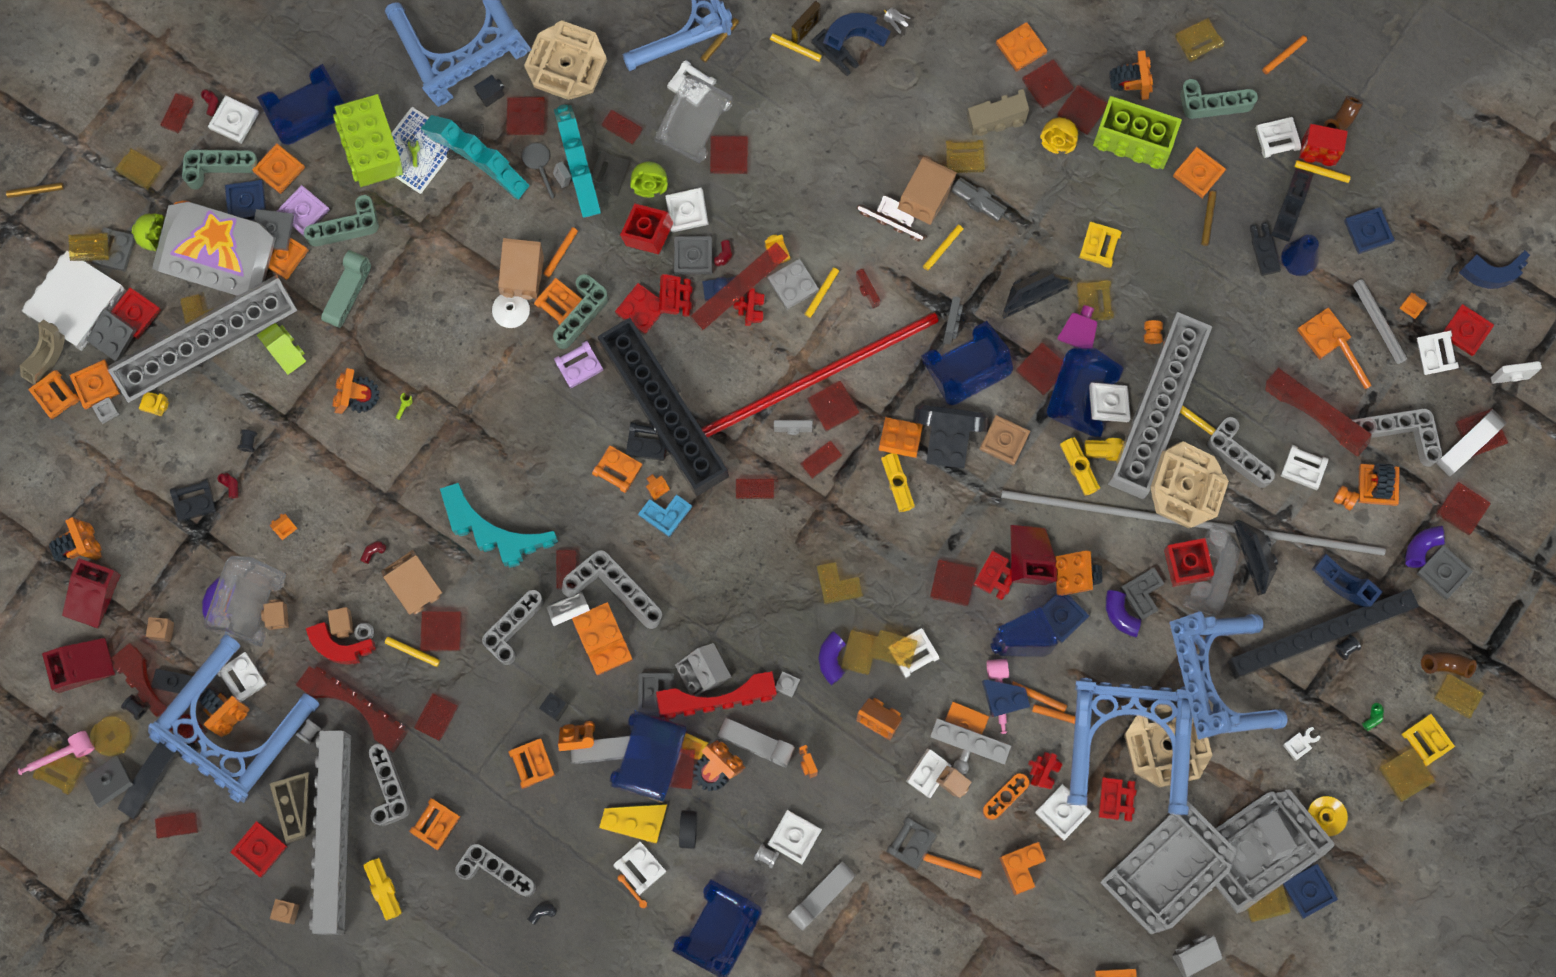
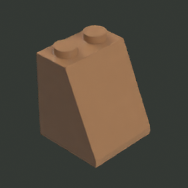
(927, 191)
(520, 268)
(411, 582)

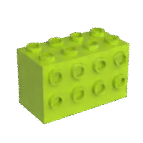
(1137, 133)
(367, 141)

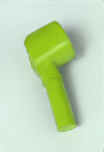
(414, 150)
(403, 406)

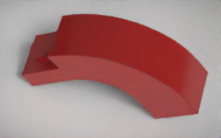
(322, 641)

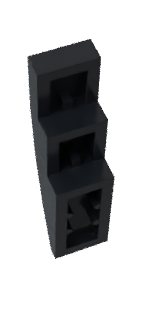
(1292, 205)
(147, 780)

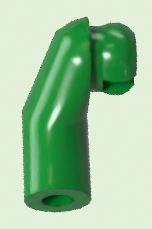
(1376, 716)

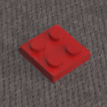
(641, 307)
(136, 311)
(1468, 329)
(259, 849)

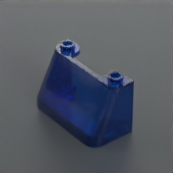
(304, 109)
(970, 366)
(1071, 394)
(1025, 636)
(649, 756)
(719, 930)

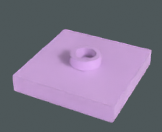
(305, 207)

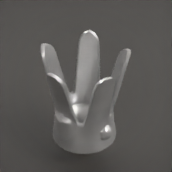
(894, 15)

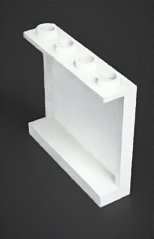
(73, 299)

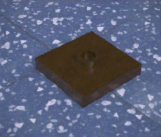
(806, 22)

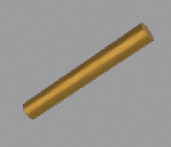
(718, 41)
(34, 190)
(1208, 218)

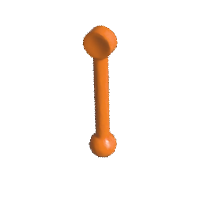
(642, 903)

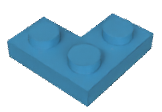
(665, 519)

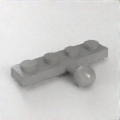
(969, 742)

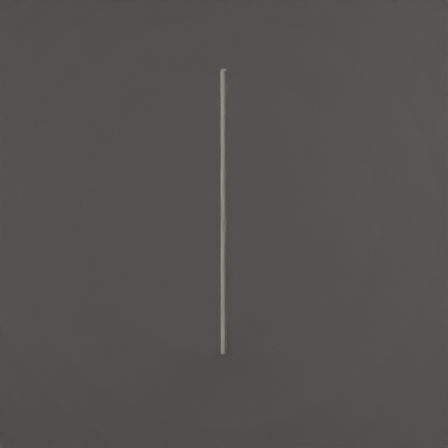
(1207, 525)

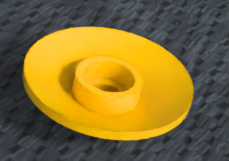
(1336, 811)

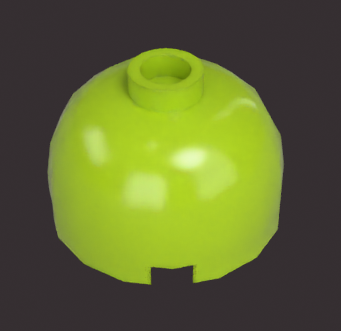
(648, 179)
(148, 231)

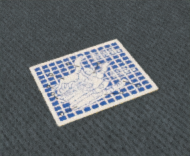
(429, 158)

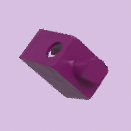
(1079, 329)

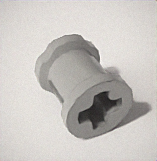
(308, 731)
(766, 856)

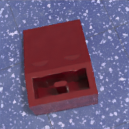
(1032, 556)
(89, 592)
(78, 664)

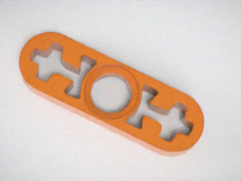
(991, 802)

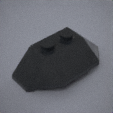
(1034, 290)
(1256, 554)

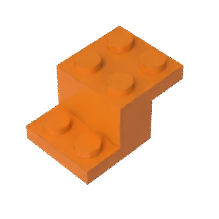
(602, 639)

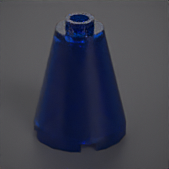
(1301, 255)

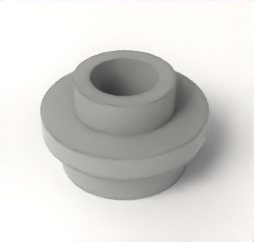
(364, 626)

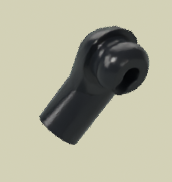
(542, 910)

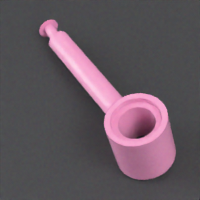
(997, 670)
(78, 744)

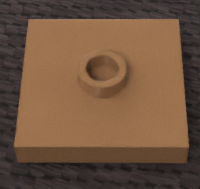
(1004, 440)

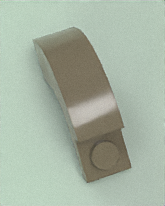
(45, 354)

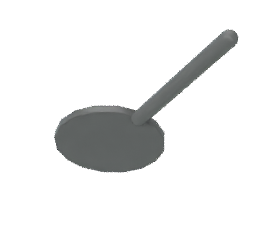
(536, 157)

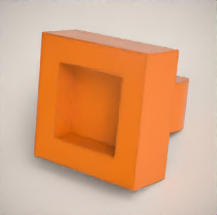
(1413, 305)
(656, 487)
(283, 526)

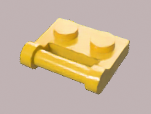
(1094, 241)
(1432, 735)

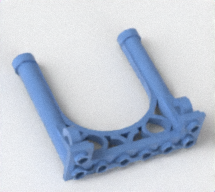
(711, 25)
(472, 58)
(1198, 679)
(189, 695)
(1083, 734)

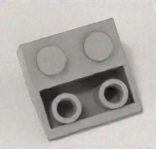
(703, 670)
(1197, 956)

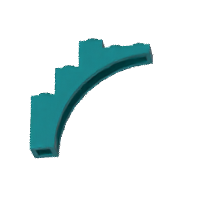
(470, 147)
(577, 160)
(487, 536)

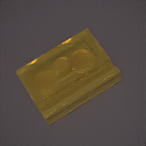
(138, 169)
(88, 247)
(894, 649)
(859, 652)
(1458, 696)

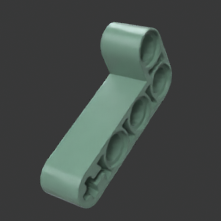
(1246, 98)
(243, 163)
(341, 225)
(347, 289)
(577, 315)

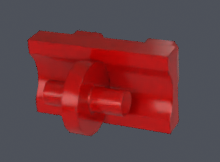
(752, 315)
(1042, 768)

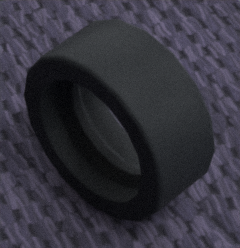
(688, 829)

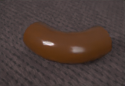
(1345, 115)
(1448, 663)

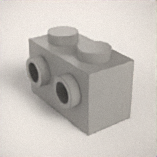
(1273, 836)

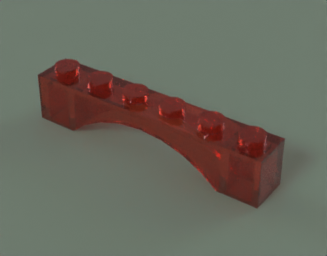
(739, 286)
(1340, 426)
(134, 666)
(319, 686)

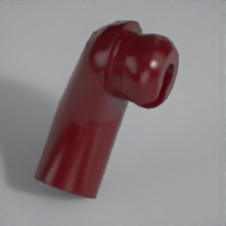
(211, 100)
(726, 254)
(230, 482)
(370, 549)

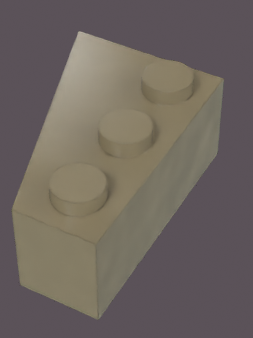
(998, 115)
(292, 805)

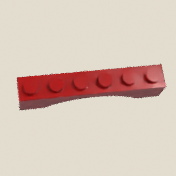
(676, 702)

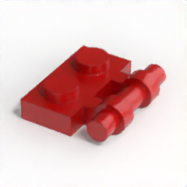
(670, 295)
(991, 573)
(1111, 797)

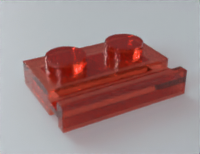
(436, 717)

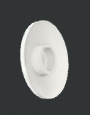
(510, 318)

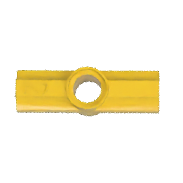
(1106, 449)
(1084, 477)
(901, 493)
(382, 889)

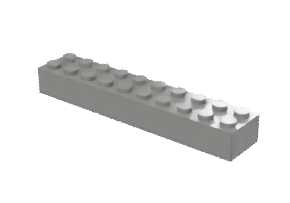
(202, 338)
(1160, 405)
(331, 833)

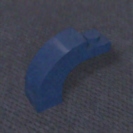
(855, 25)
(1491, 277)
(1355, 590)

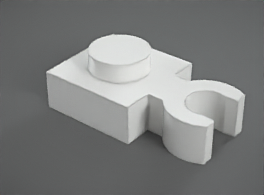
(1299, 744)

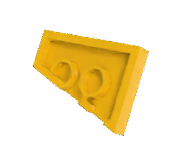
(636, 822)

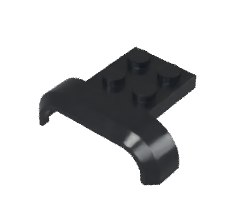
(949, 432)

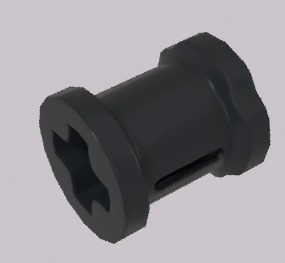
(247, 440)
(1347, 647)
(134, 707)

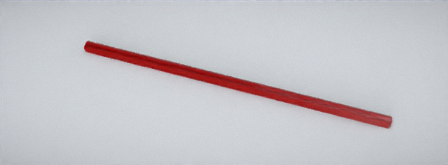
(821, 374)

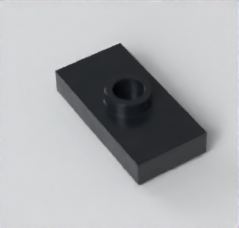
(169, 681)

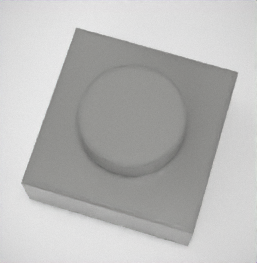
(562, 174)
(105, 410)
(787, 684)

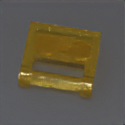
(1196, 35)
(968, 161)
(1088, 296)
(66, 766)

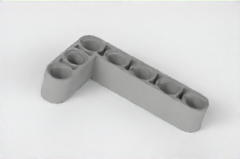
(1413, 425)
(614, 585)

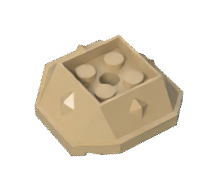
(561, 45)
(1202, 488)
(1149, 756)

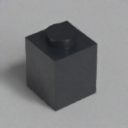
(489, 90)
(553, 707)

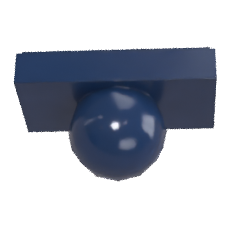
(712, 287)

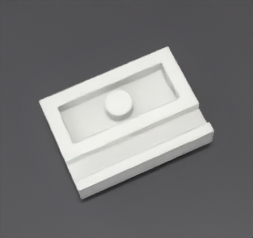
(927, 772)

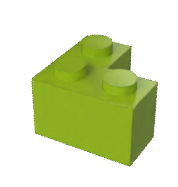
(280, 345)

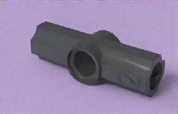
(979, 199)

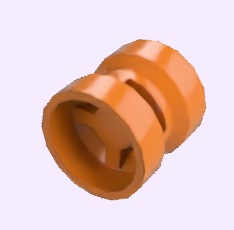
(1153, 332)
(1349, 501)

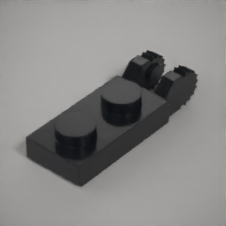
(833, 54)
(1264, 250)

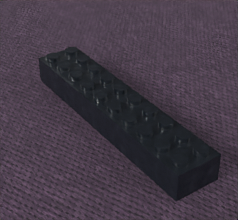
(663, 407)

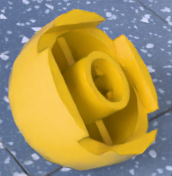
(1059, 135)

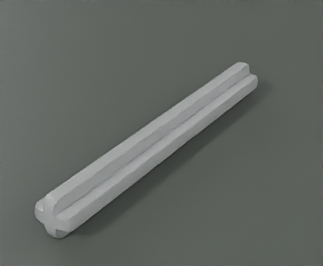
(1380, 321)

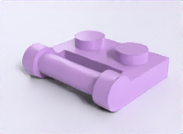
(580, 370)

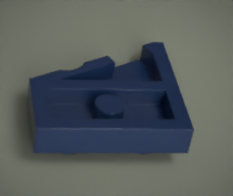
(1004, 697)

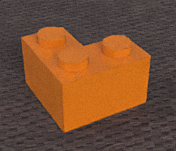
(1017, 865)

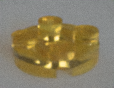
(103, 728)

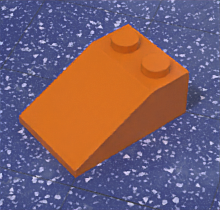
(879, 718)

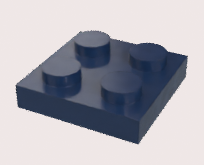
(245, 198)
(1369, 230)
(1064, 616)
(1309, 891)

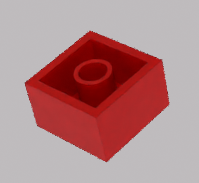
(1323, 145)
(646, 229)
(1189, 562)

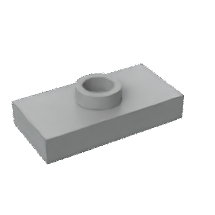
(793, 427)

